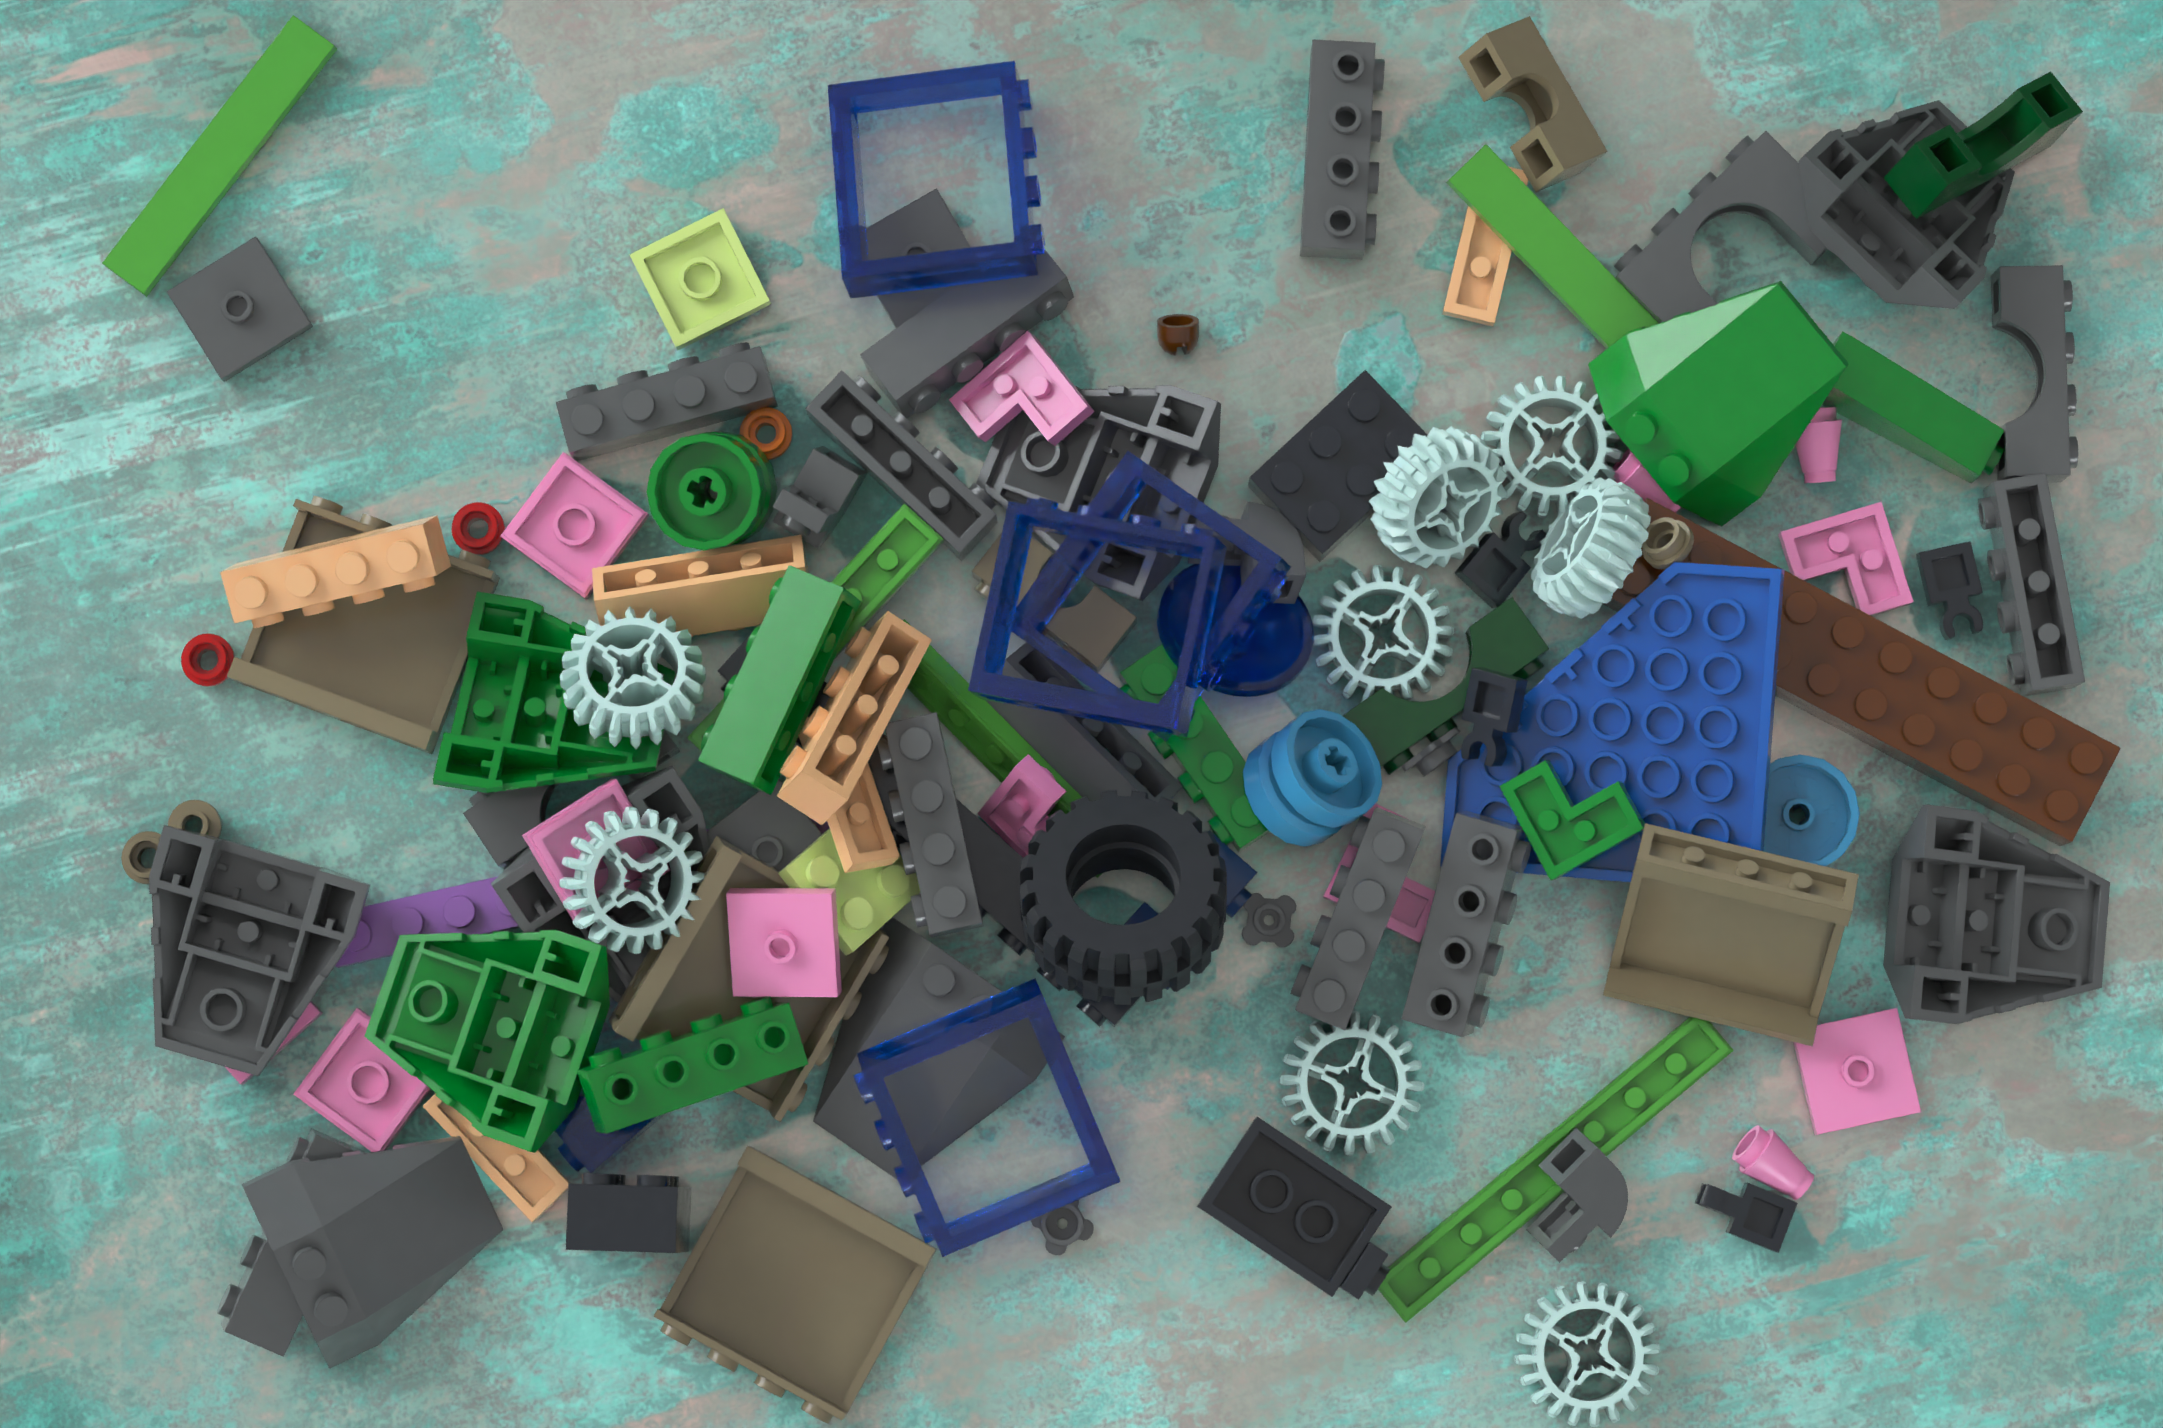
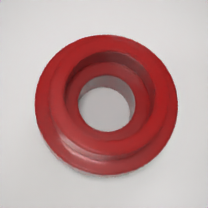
(469, 514)
(193, 652)

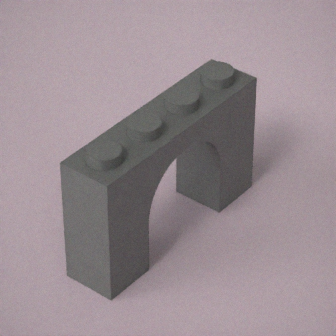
(1758, 183)

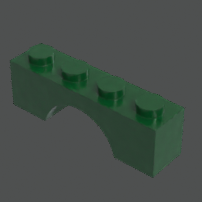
(1954, 162)
(1498, 642)

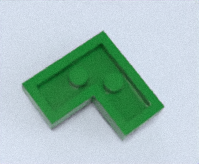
(1565, 832)

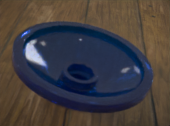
(1271, 655)

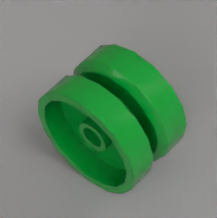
(681, 496)

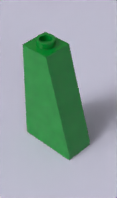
(1913, 413)

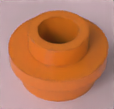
(771, 417)

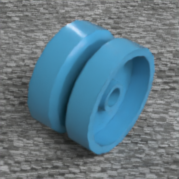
(1312, 778)
(1828, 808)

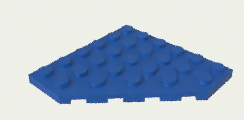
(1658, 698)

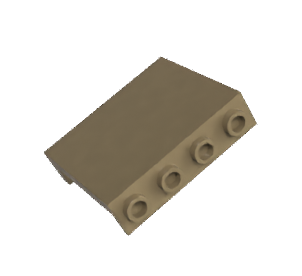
(373, 662)
(1730, 934)
(694, 978)
(794, 1285)

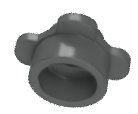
(1279, 931)
(1057, 1238)

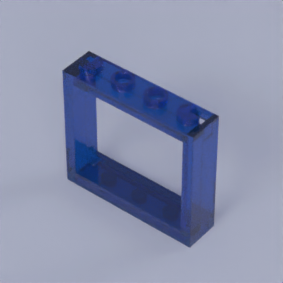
(941, 268)
(1095, 525)
(1076, 555)
(948, 1033)

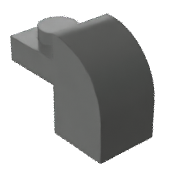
(818, 496)
(1275, 533)
(1591, 1196)

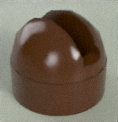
(1178, 331)

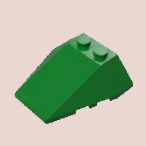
(1718, 396)
(513, 713)
(496, 1024)

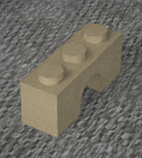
(1521, 67)
(1086, 630)

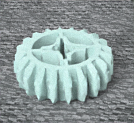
(1535, 428)
(1438, 497)
(1591, 548)
(1361, 624)
(638, 703)
(615, 894)
(1335, 1126)
(1625, 1377)

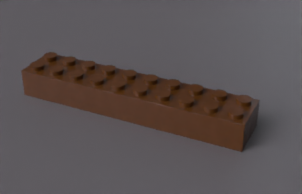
(1916, 701)

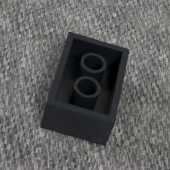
(1330, 465)
(1294, 1206)
(628, 1218)

